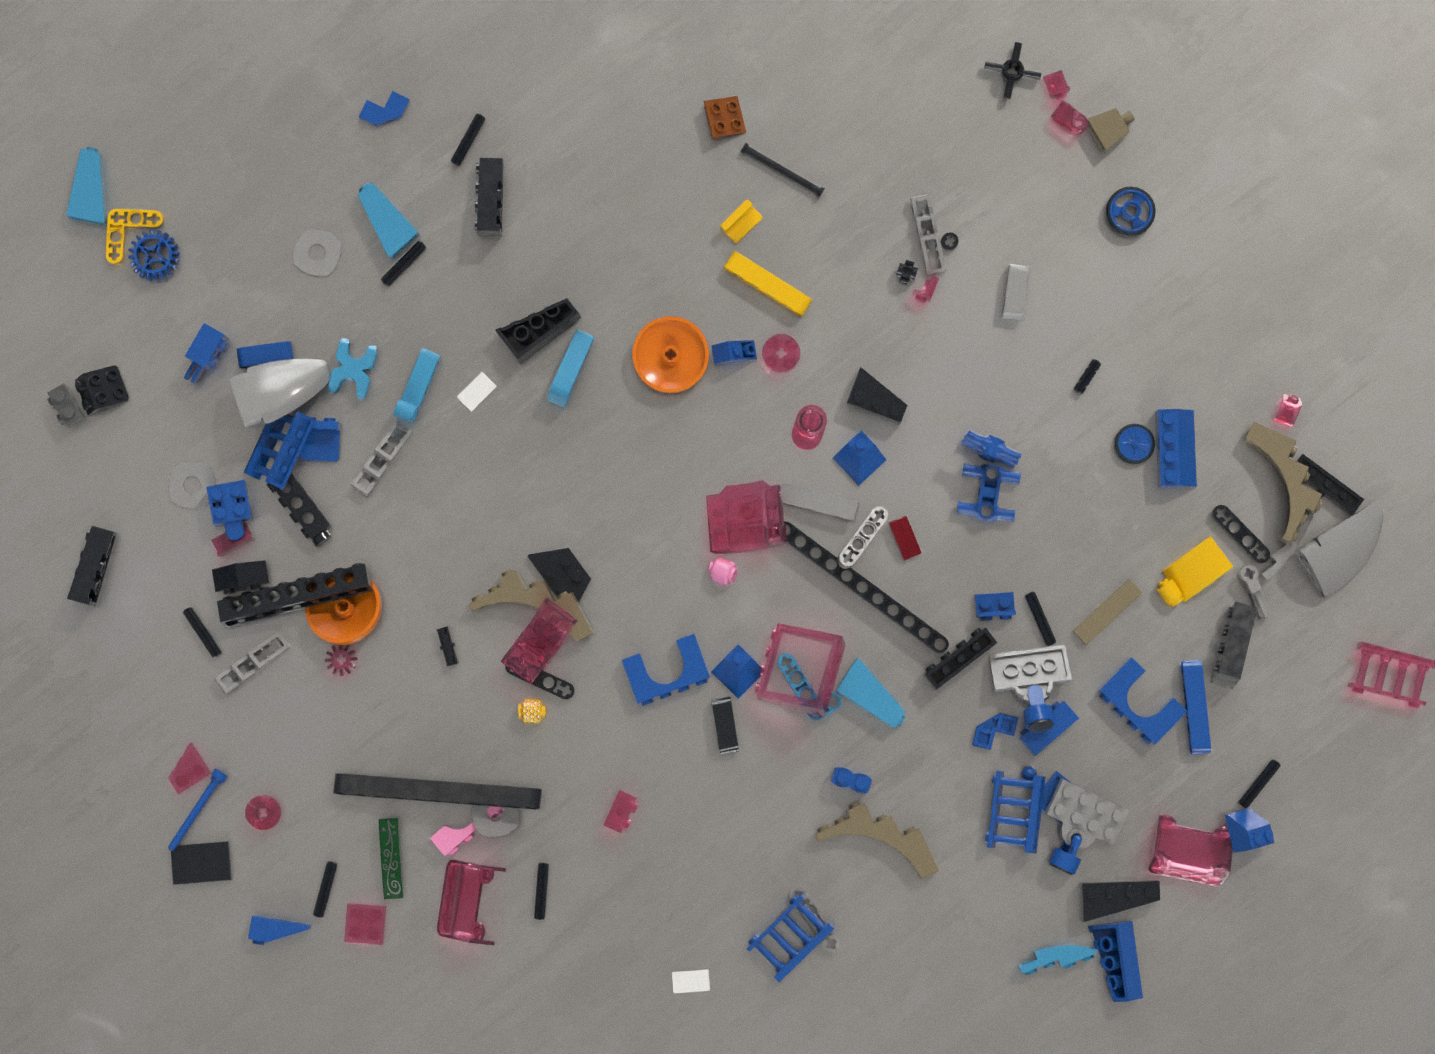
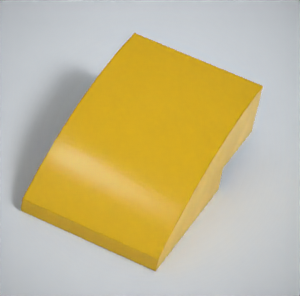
(1198, 568)

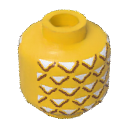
(531, 711)

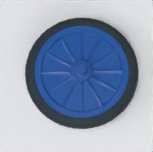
(1134, 443)

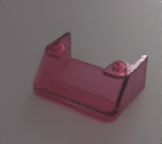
(462, 899)

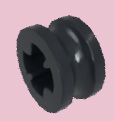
(944, 238)

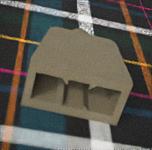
(1110, 127)

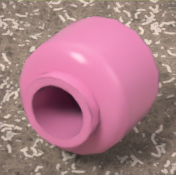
(723, 571)

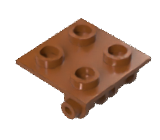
(724, 117)

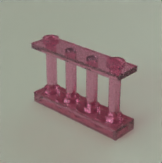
(1386, 655)

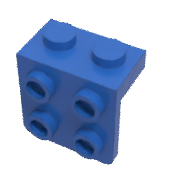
(322, 441)

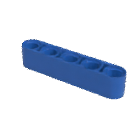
(1196, 707)

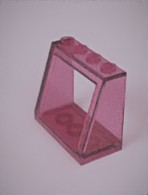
(815, 707)

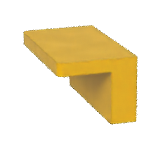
(741, 221)

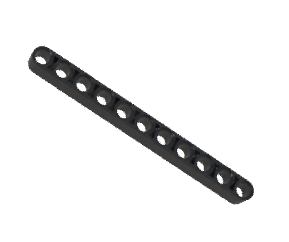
(871, 589)
(437, 791)

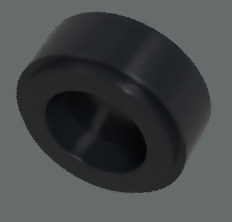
(321, 538)

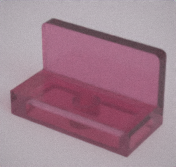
(225, 545)

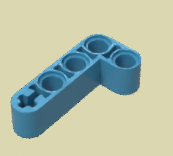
(570, 368)
(417, 386)
(804, 684)

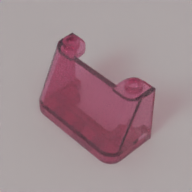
(1190, 853)

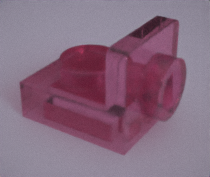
(1056, 85)
(929, 287)
(1289, 409)

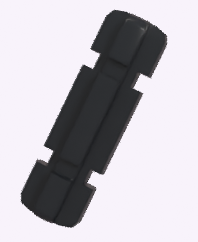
(1087, 376)

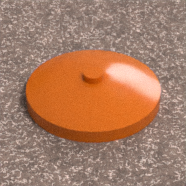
(670, 354)
(347, 618)

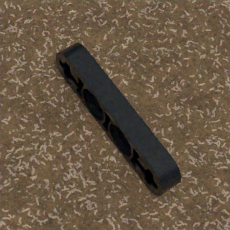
(1238, 536)
(539, 683)

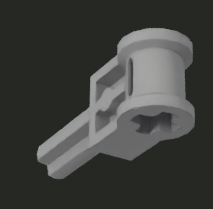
(1254, 589)

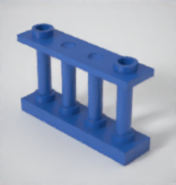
(288, 452)
(1031, 823)
(808, 941)

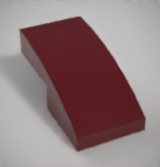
(905, 537)

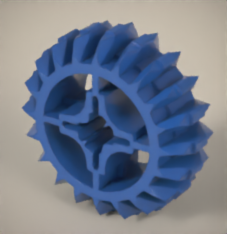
(151, 262)

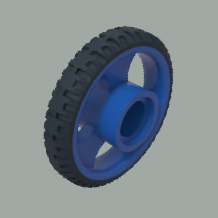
(1139, 196)

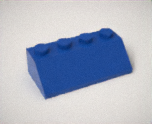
(1175, 448)

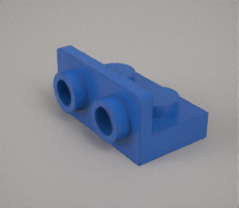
(995, 605)

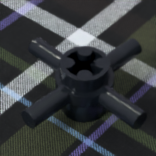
(1011, 78)

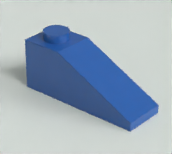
(269, 929)

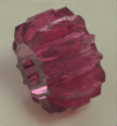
(337, 665)

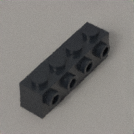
(958, 660)

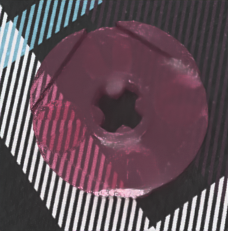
(774, 344)

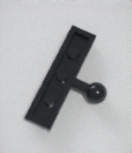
(1331, 486)

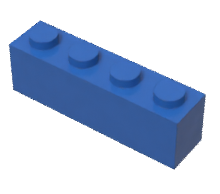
(1119, 959)

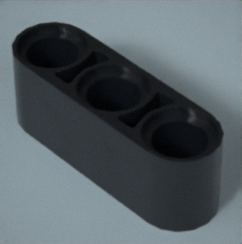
(725, 725)

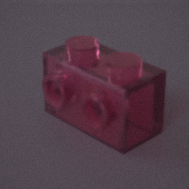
(620, 811)

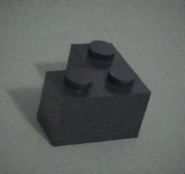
(240, 576)

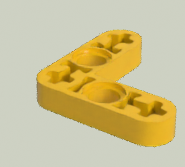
(121, 227)

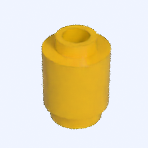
(1169, 592)

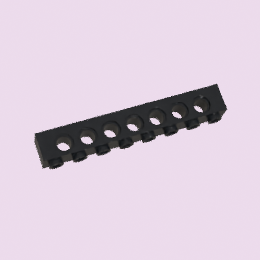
(361, 584)

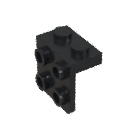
(101, 389)

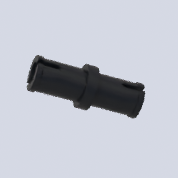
(447, 646)

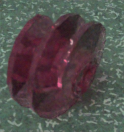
(253, 814)

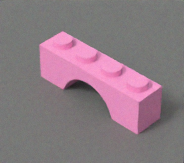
(448, 839)

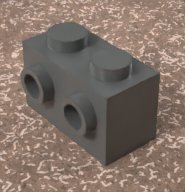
(66, 406)

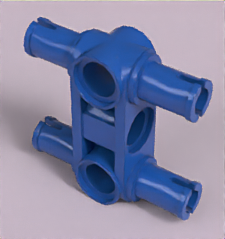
(991, 448)
(988, 492)

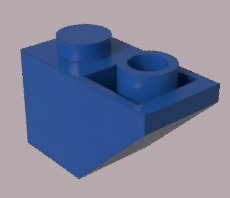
(734, 351)

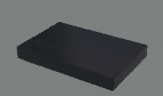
(201, 863)

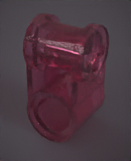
(1068, 117)

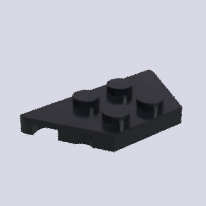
(561, 571)

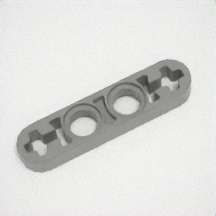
(862, 537)
(832, 936)

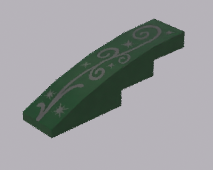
(391, 858)

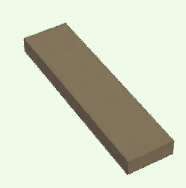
(1107, 611)

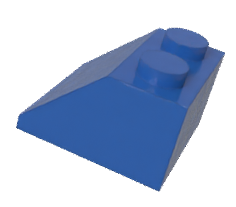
(1248, 830)

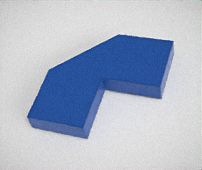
(378, 115)
(999, 723)

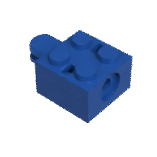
(205, 351)
(230, 507)

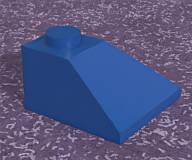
(859, 458)
(737, 671)

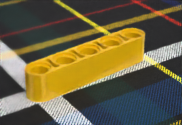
(768, 283)

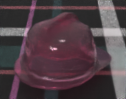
(809, 427)

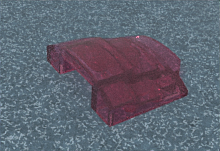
(746, 518)

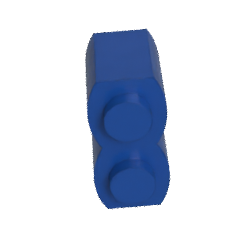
(845, 778)

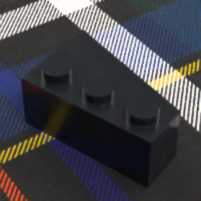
(875, 398)

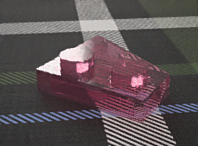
(189, 770)

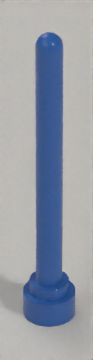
(217, 778)

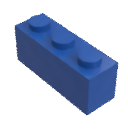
(1063, 718)

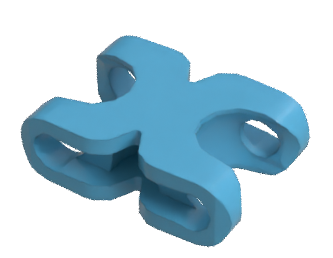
(353, 368)

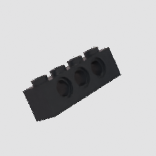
(319, 523)

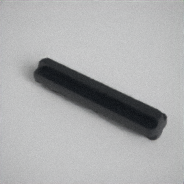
(468, 139)
(403, 263)
(1040, 618)
(202, 632)
(1259, 783)
(325, 888)
(541, 891)

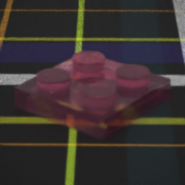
(365, 924)

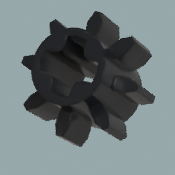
(906, 272)

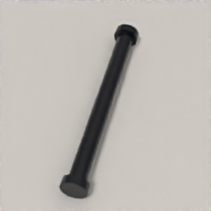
(783, 170)

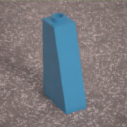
(88, 190)
(387, 221)
(867, 692)

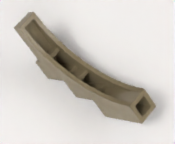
(1278, 450)
(514, 590)
(860, 823)

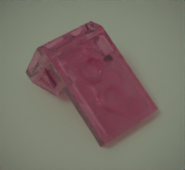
(539, 641)

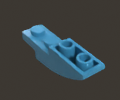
(1064, 954)

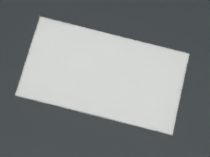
(476, 391)
(690, 981)

